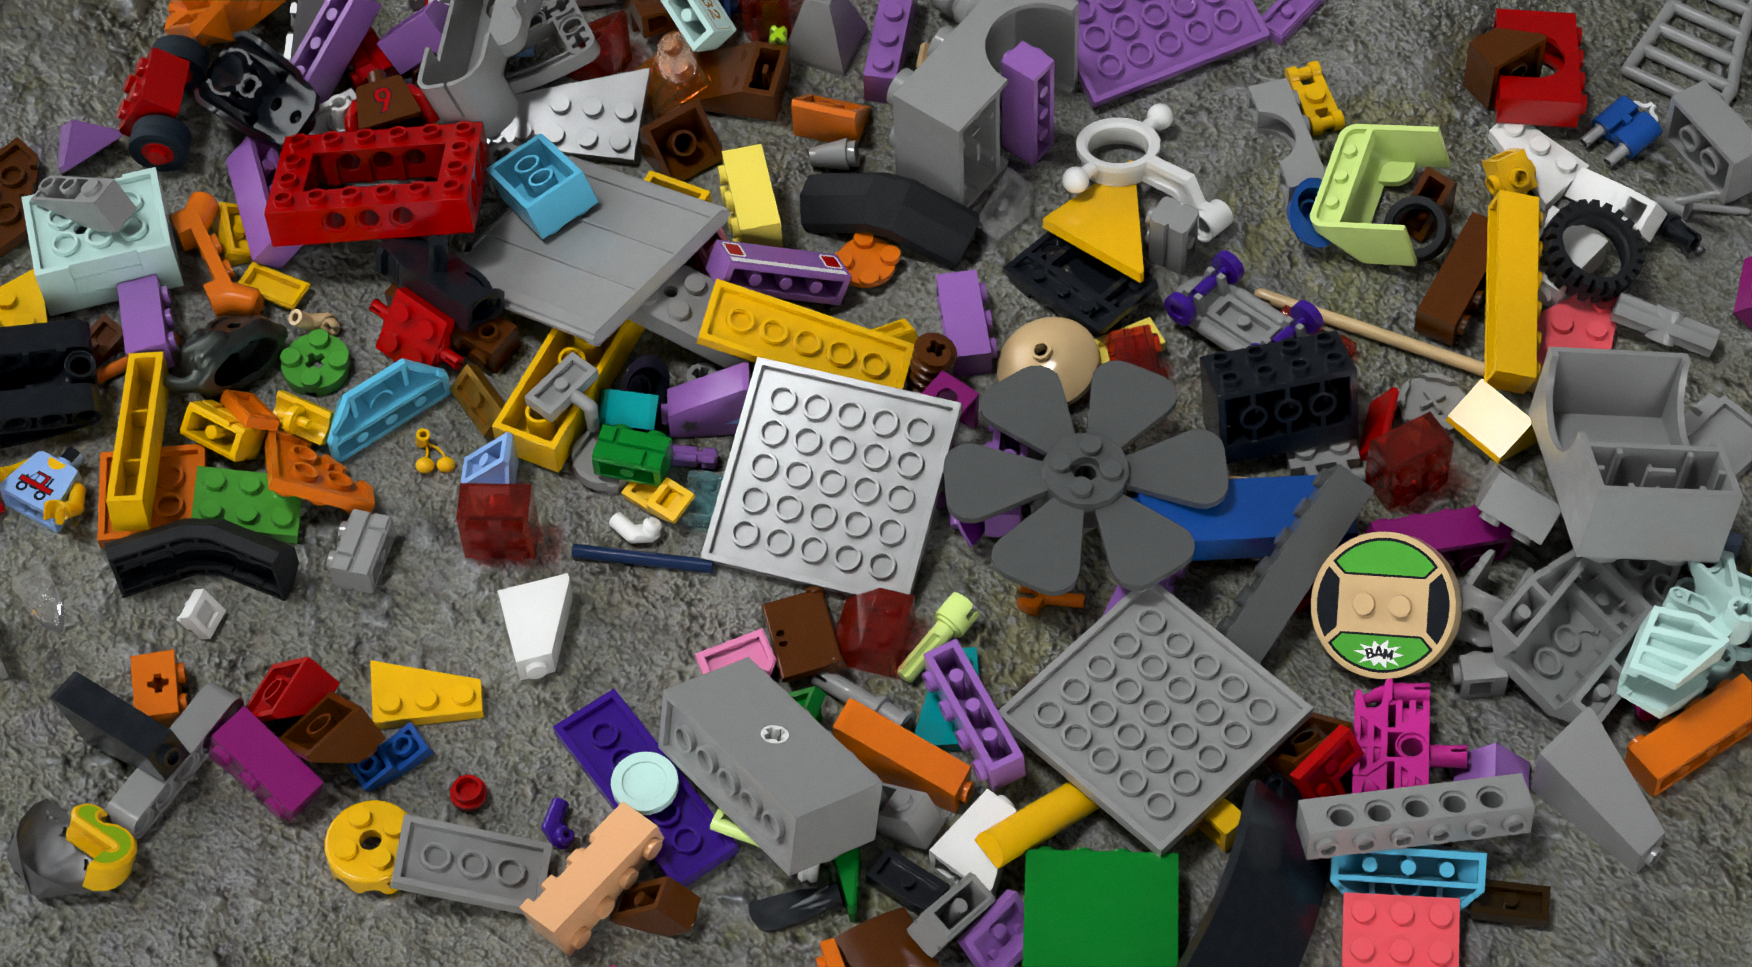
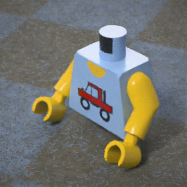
(45, 488)

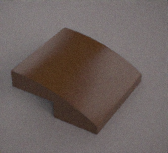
(883, 943)

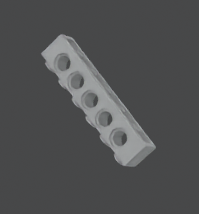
(1414, 816)

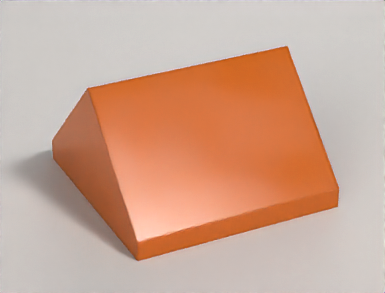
(828, 118)

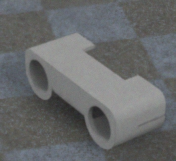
(471, 59)

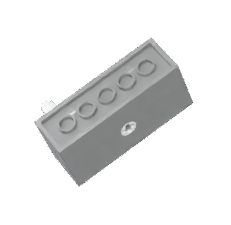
(770, 767)

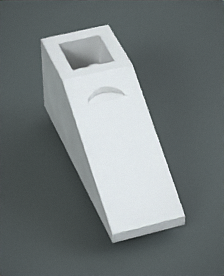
(1643, 211)

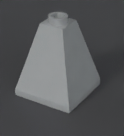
(826, 35)

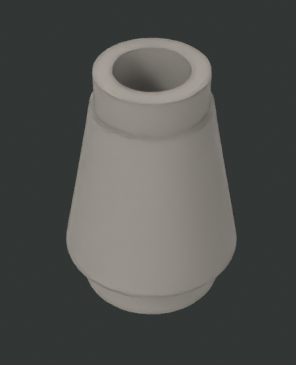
(836, 155)

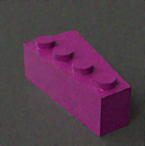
(1454, 533)

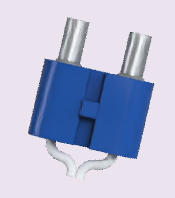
(1625, 127)

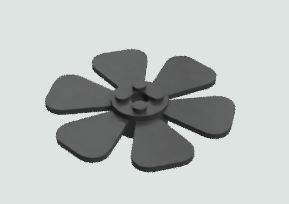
(1085, 478)

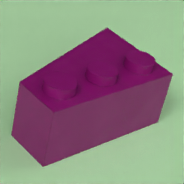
(264, 765)

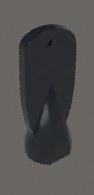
(795, 907)

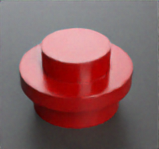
(468, 792)

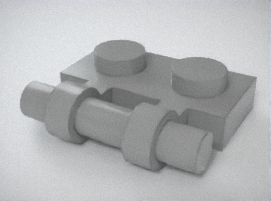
(1314, 459)

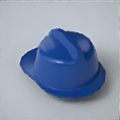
(1299, 213)

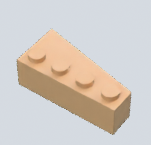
(593, 879)

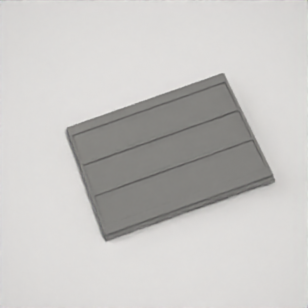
(600, 262)

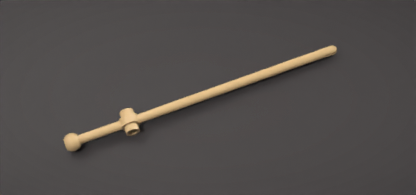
(1384, 336)

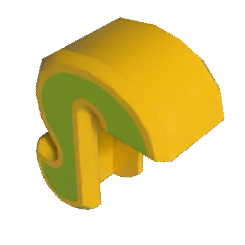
(107, 843)

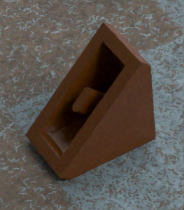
(1439, 189)

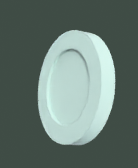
(645, 782)

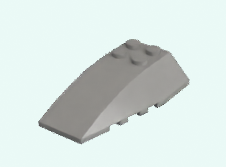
(1573, 630)

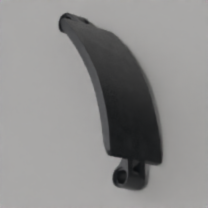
(1267, 889)

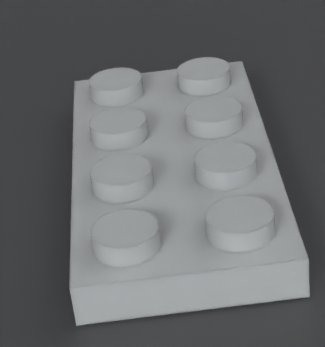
(469, 864)

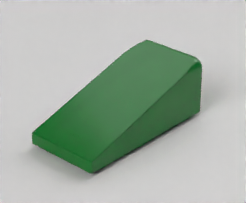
(848, 874)

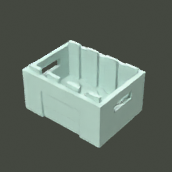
(83, 265)

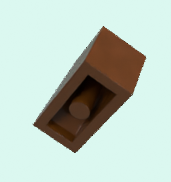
(657, 907)

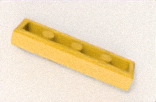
(1034, 824)

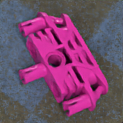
(1407, 738)

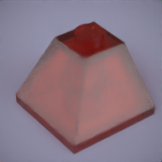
(615, 47)

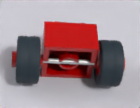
(154, 101)

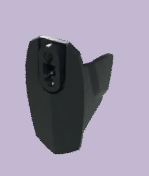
(258, 91)

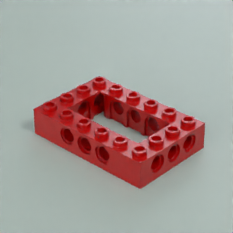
(307, 214)

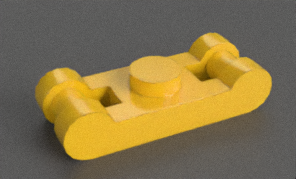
(1315, 98)

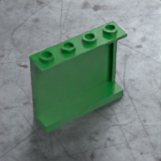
(1100, 908)

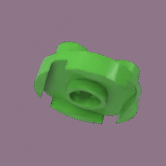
(313, 347)

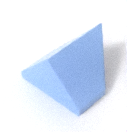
(492, 463)

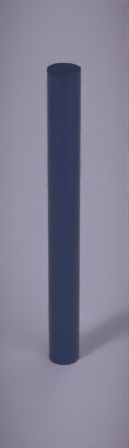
(642, 558)

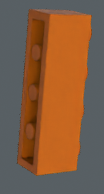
(1692, 737)

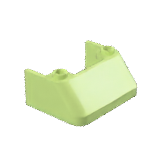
(1358, 169)

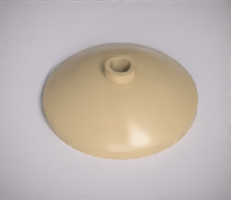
(1069, 353)

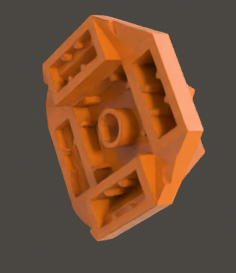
(216, 20)

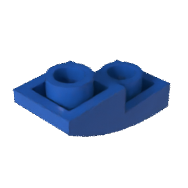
(392, 758)

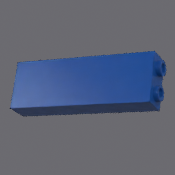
(1245, 519)

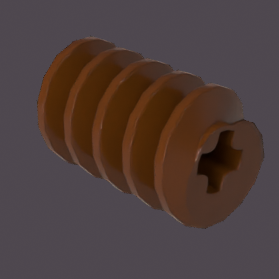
(930, 356)

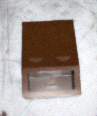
(746, 80)

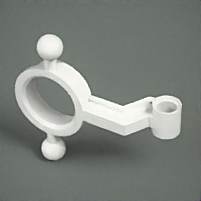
(1150, 169)

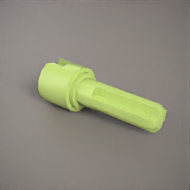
(950, 621)

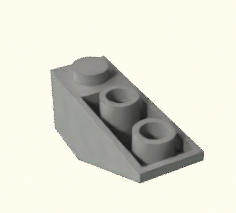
(86, 200)
(908, 816)

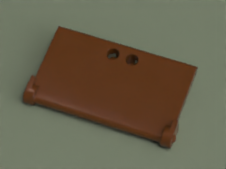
(807, 632)

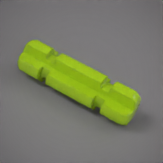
(778, 35)

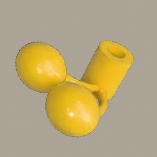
(426, 465)

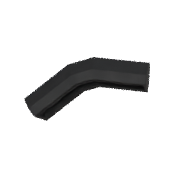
(891, 209)
(202, 548)

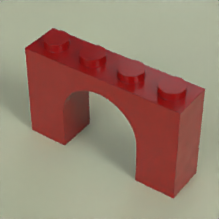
(1547, 99)

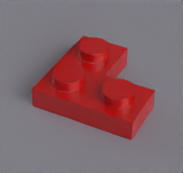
(1324, 767)

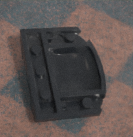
(1077, 283)

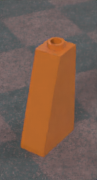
(903, 757)

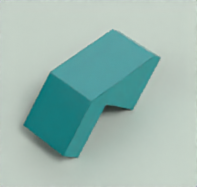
(628, 408)

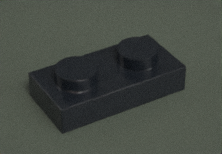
(906, 881)

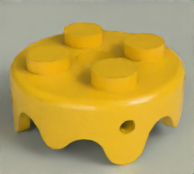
(354, 865)

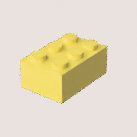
(749, 197)

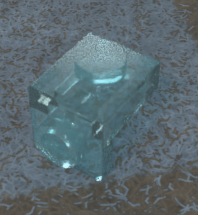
(706, 489)

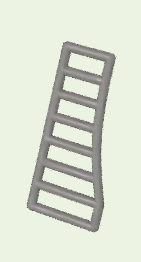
(1660, 27)

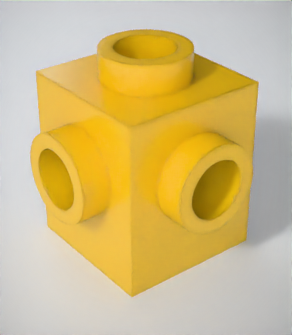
(1510, 172)

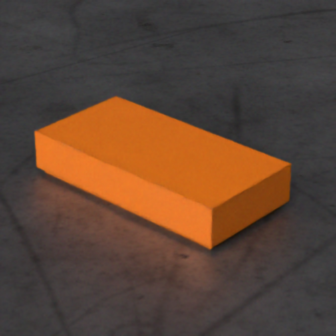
(249, 410)

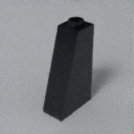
(119, 727)

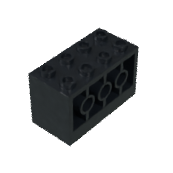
(1280, 396)

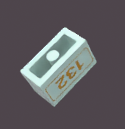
(701, 22)

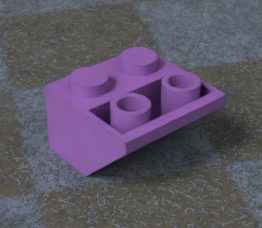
(407, 40)

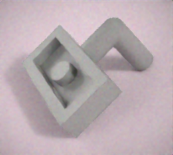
(566, 386)

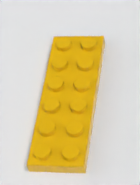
(777, 330)

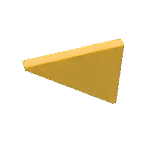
(1104, 225)

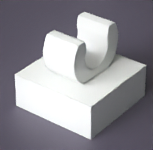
(201, 614)

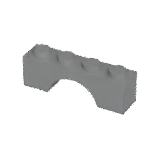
(1277, 112)

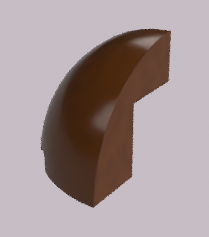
(648, 17)

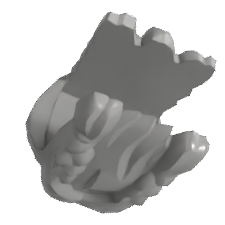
(1476, 599)

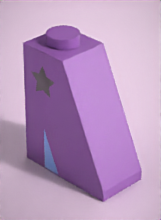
(707, 404)

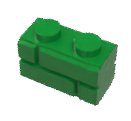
(632, 455)

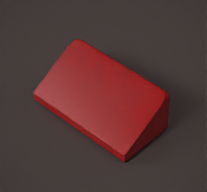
(1379, 419)

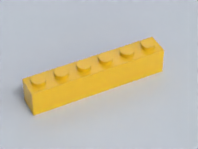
(1512, 292)
(138, 442)

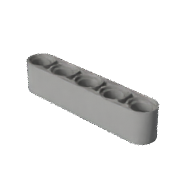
(147, 796)

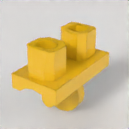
(303, 417)

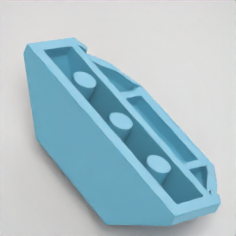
(384, 405)
(1413, 872)

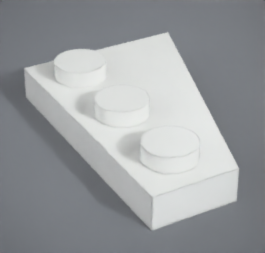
(1553, 163)

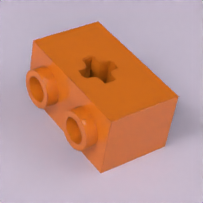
(158, 685)

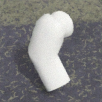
(636, 533)

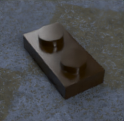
(1512, 903)

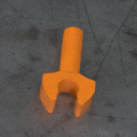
(1033, 605)

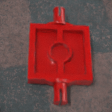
(415, 330)

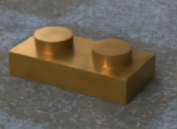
(477, 398)

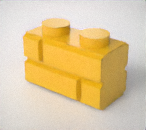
(221, 431)

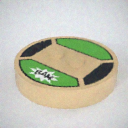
(1386, 605)

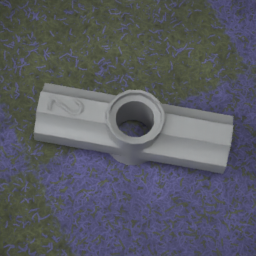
(1665, 324)

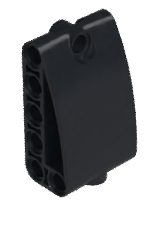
(39, 384)

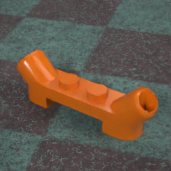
(192, 230)

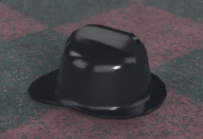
(647, 376)

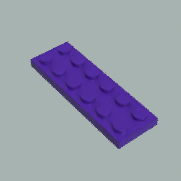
(608, 733)

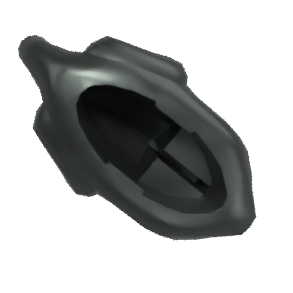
(228, 355)

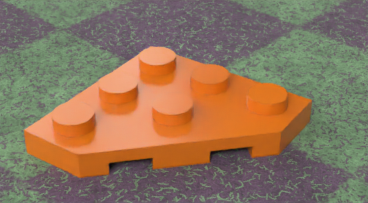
(302, 473)

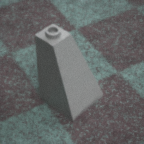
(1596, 792)

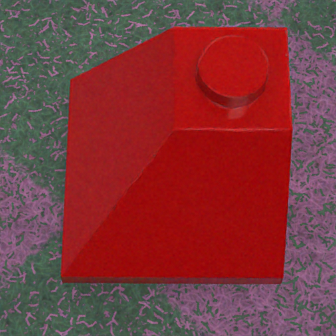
(291, 690)

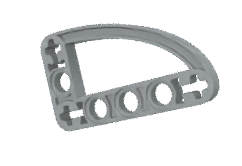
(564, 16)

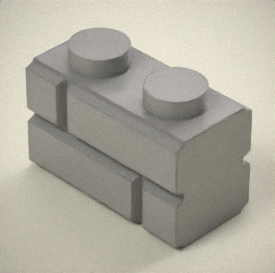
(1172, 234)
(361, 550)
(951, 914)

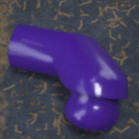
(554, 827)

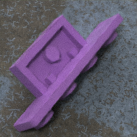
(997, 934)

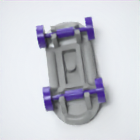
(1232, 314)

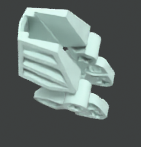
(1690, 639)

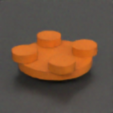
(869, 260)

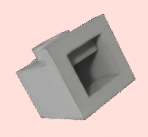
(1478, 675)

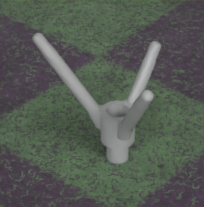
(1685, 204)

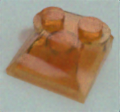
(675, 74)

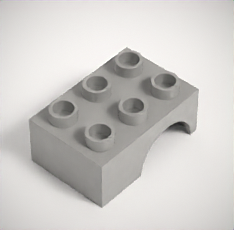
(951, 103)
(1624, 458)

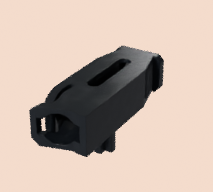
(440, 279)

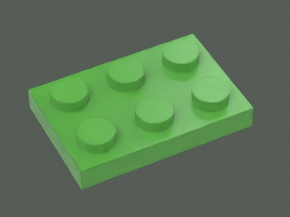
(246, 501)

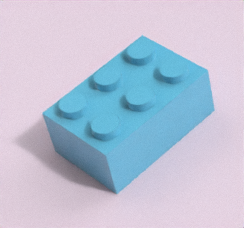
(542, 185)

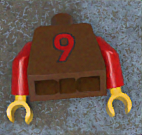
(387, 104)

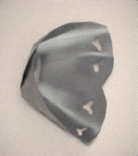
(43, 857)

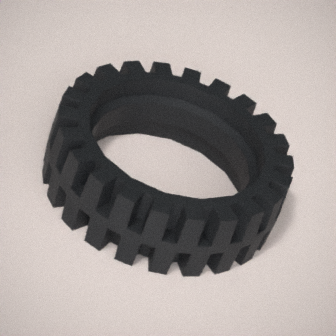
(1611, 226)

